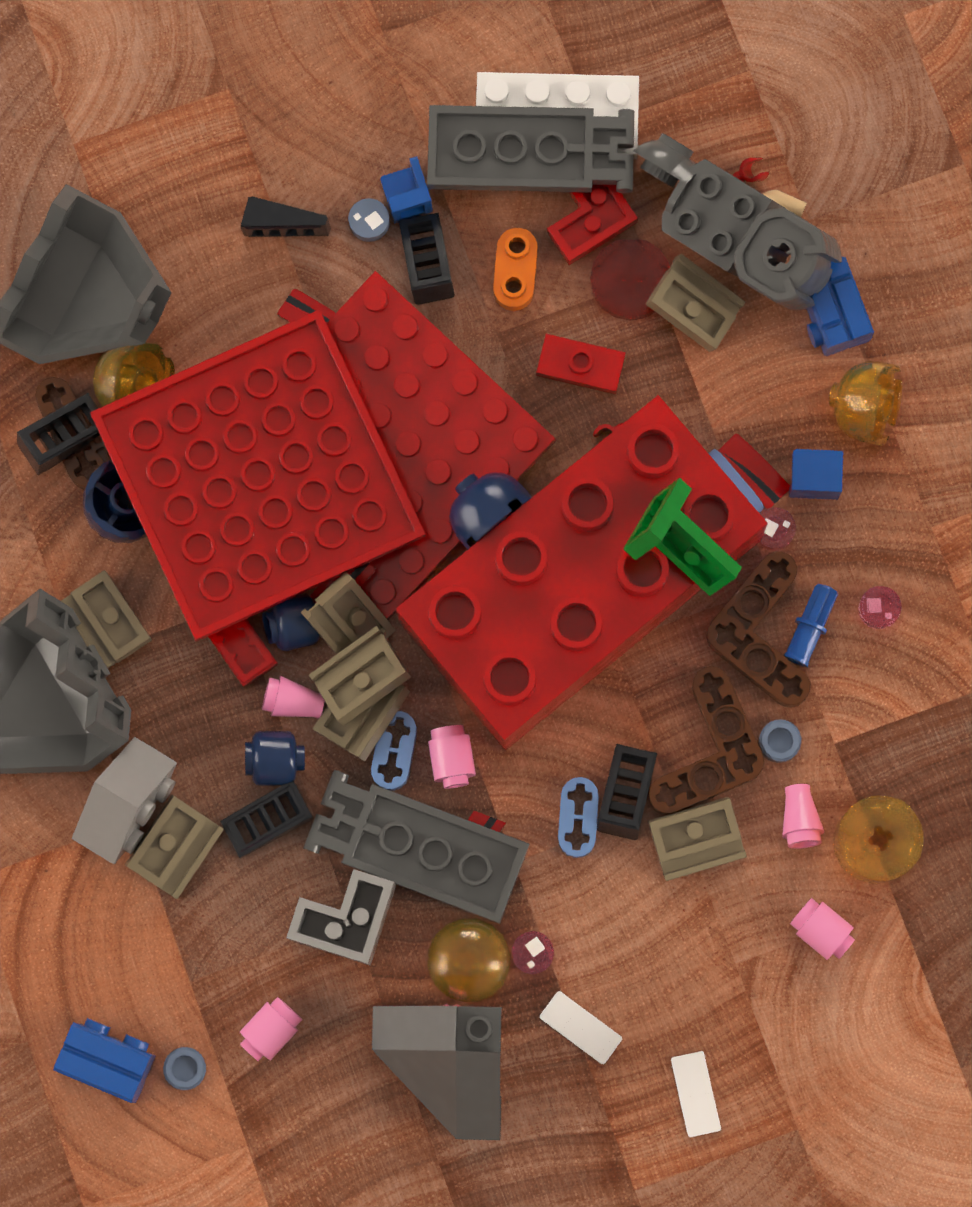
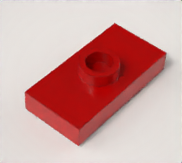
(580, 364)
(243, 652)

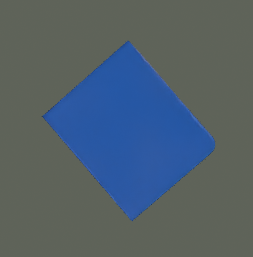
(407, 192)
(816, 474)

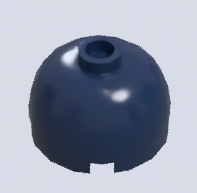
(484, 505)
(109, 507)

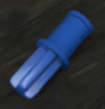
(811, 625)

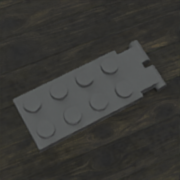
(528, 149)
(419, 847)

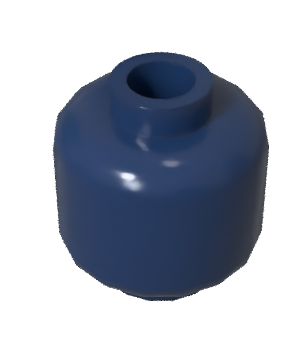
(287, 626)
(273, 758)

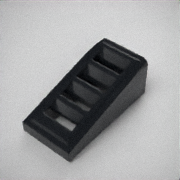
(274, 219)
(431, 283)
(53, 421)
(298, 803)
(617, 825)

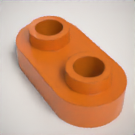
(515, 267)

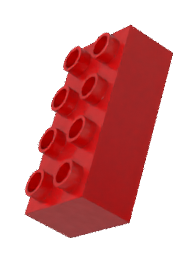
(552, 588)

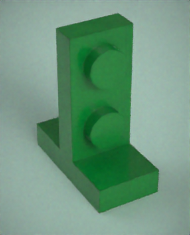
(682, 540)

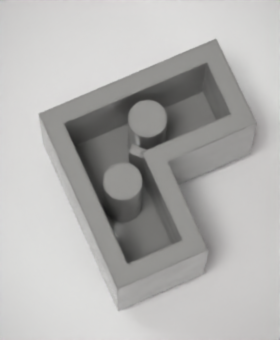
(124, 800)
(352, 929)

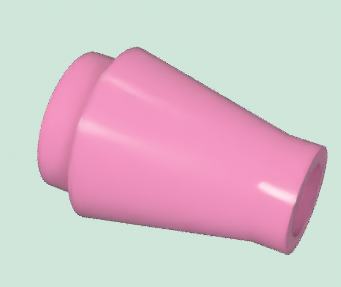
(291, 699)
(801, 820)

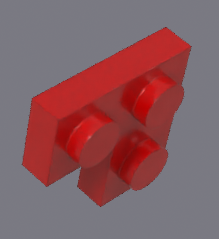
(597, 220)

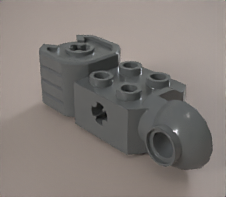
(740, 227)

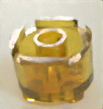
(890, 818)

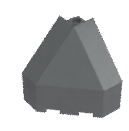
(81, 285)
(54, 693)
(447, 1062)

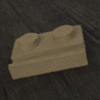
(695, 303)
(345, 614)
(107, 619)
(359, 675)
(366, 729)
(697, 838)
(174, 847)

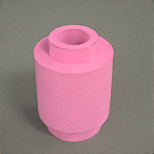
(451, 756)
(823, 929)
(270, 1029)

